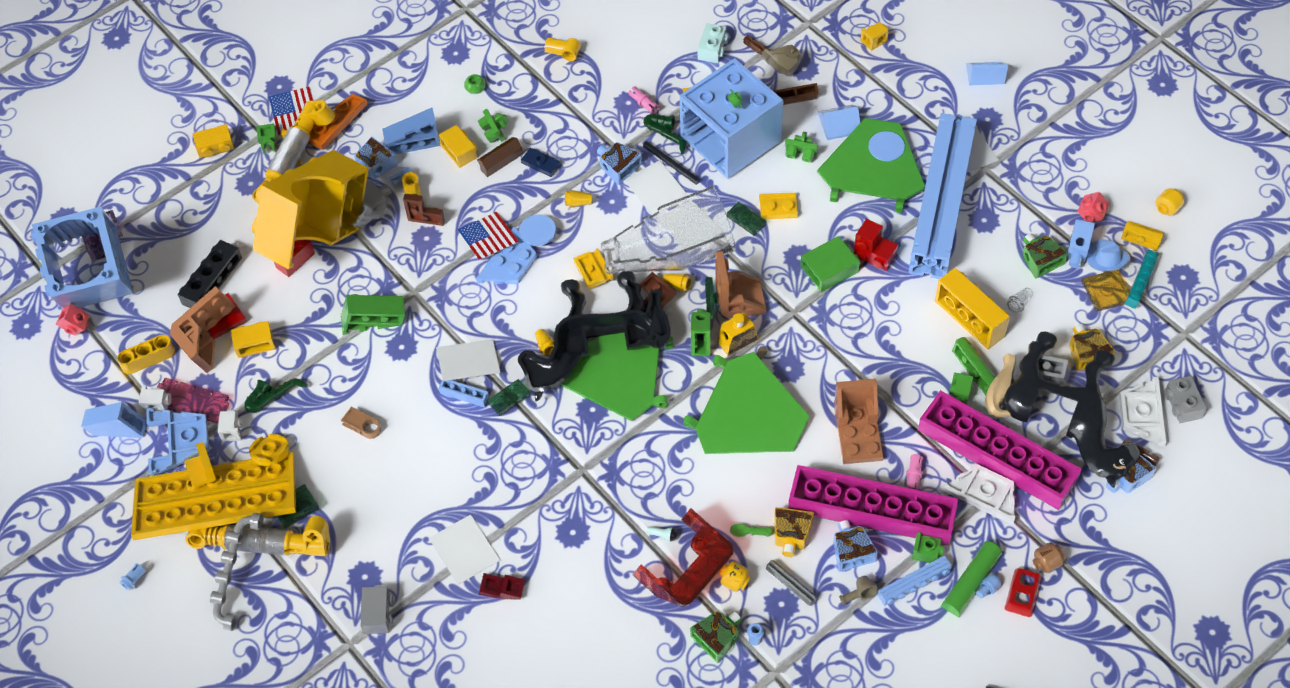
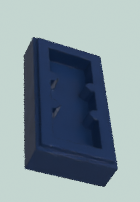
(540, 162)

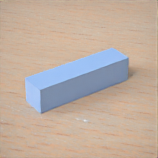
(464, 392)

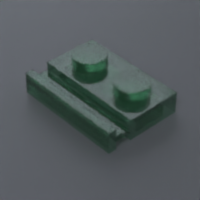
(304, 506)

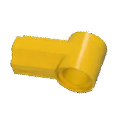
(568, 49)
(414, 188)

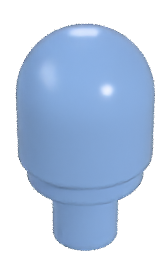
(989, 585)

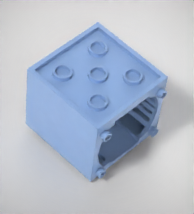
(726, 134)
(112, 280)

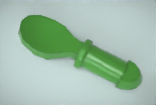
(741, 530)

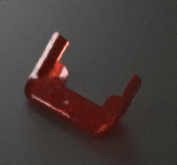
(712, 553)

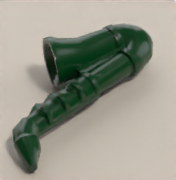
(662, 125)
(260, 397)

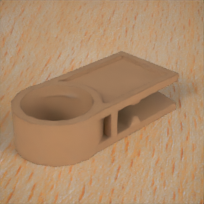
(358, 421)

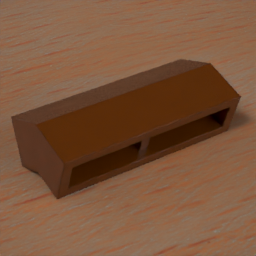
(798, 93)
(500, 156)

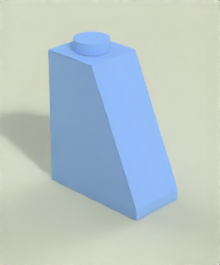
(114, 421)

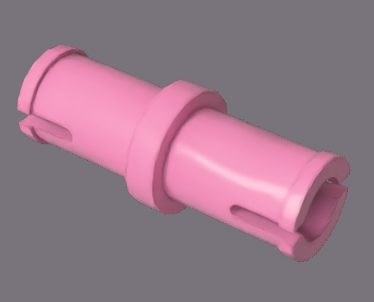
(644, 100)
(914, 472)

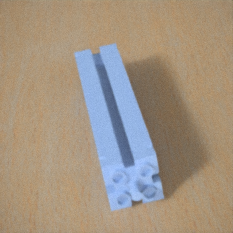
(942, 196)

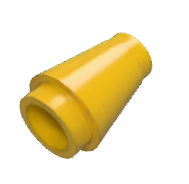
(577, 198)
(680, 282)
(544, 341)

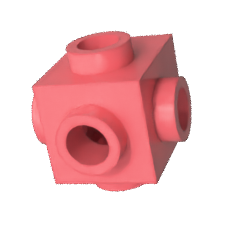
(1093, 207)
(73, 319)

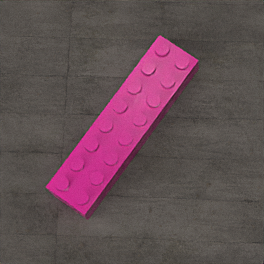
(999, 449)
(872, 504)

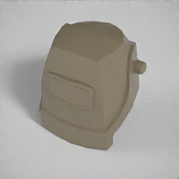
(783, 59)

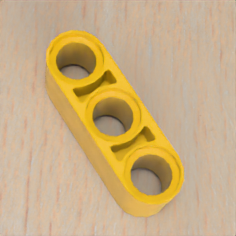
(146, 354)

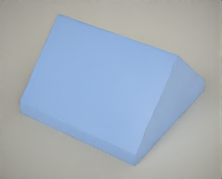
(986, 73)
(839, 121)

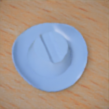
(1107, 256)

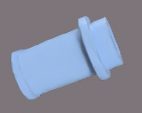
(399, 175)
(132, 576)
(755, 633)

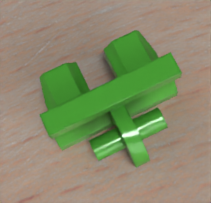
(495, 124)
(801, 144)

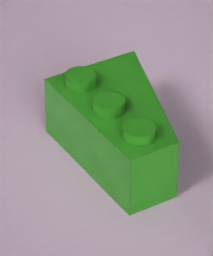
(371, 311)

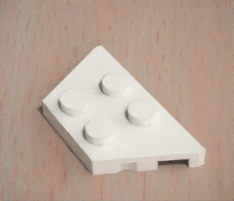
(1143, 412)
(985, 491)

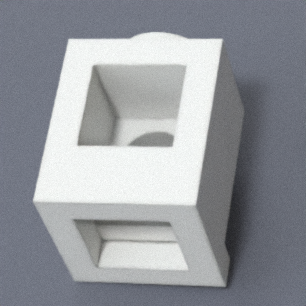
(154, 398)
(229, 426)

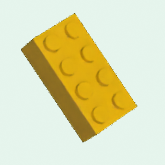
(972, 308)

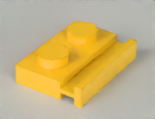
(778, 206)
(592, 268)

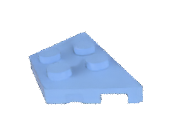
(509, 263)

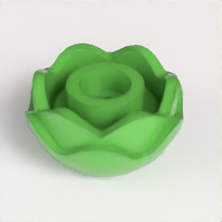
(474, 84)

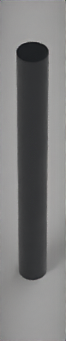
(694, 179)

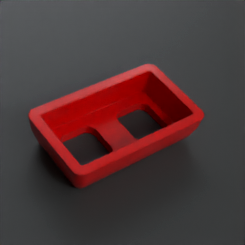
(1015, 586)

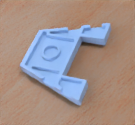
(184, 433)

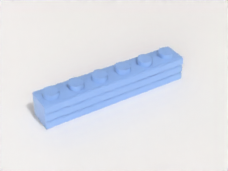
(914, 580)

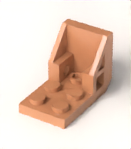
(737, 290)
(196, 323)
(857, 421)

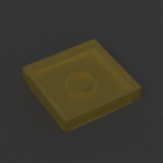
(1106, 290)

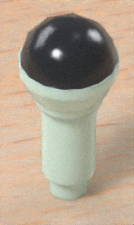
(669, 534)

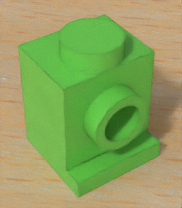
(961, 387)
(927, 548)

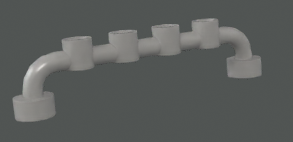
(224, 577)

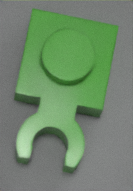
(267, 136)

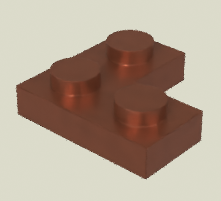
(419, 213)
(653, 282)

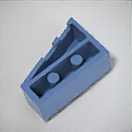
(412, 133)

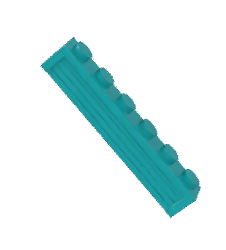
(1141, 278)

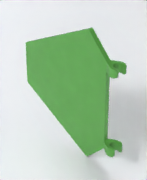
(857, 171)
(618, 377)
(748, 411)

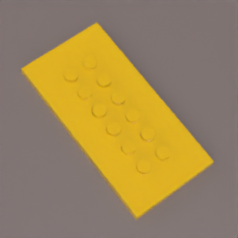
(171, 505)

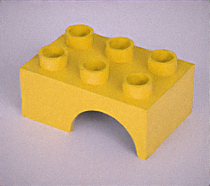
(309, 204)

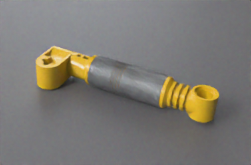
(313, 114)
(271, 541)

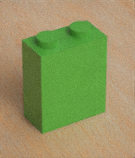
(830, 263)

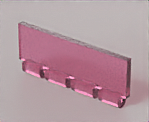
(199, 401)

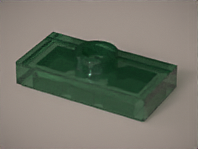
(746, 218)
(711, 297)
(509, 397)

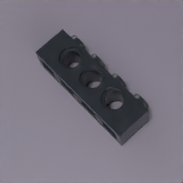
(210, 273)

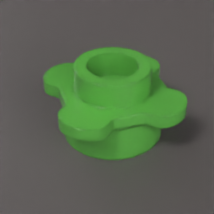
(735, 99)

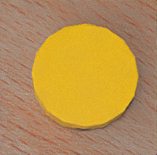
(269, 449)

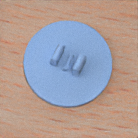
(886, 146)
(537, 230)

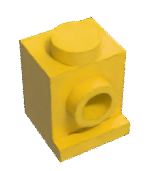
(874, 35)

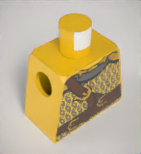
(737, 333)
(1085, 345)
(792, 529)

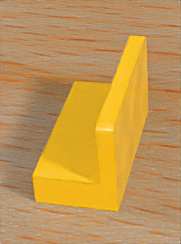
(1142, 235)
(200, 468)

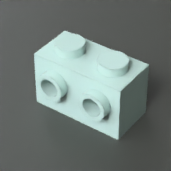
(712, 43)

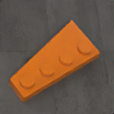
(345, 112)

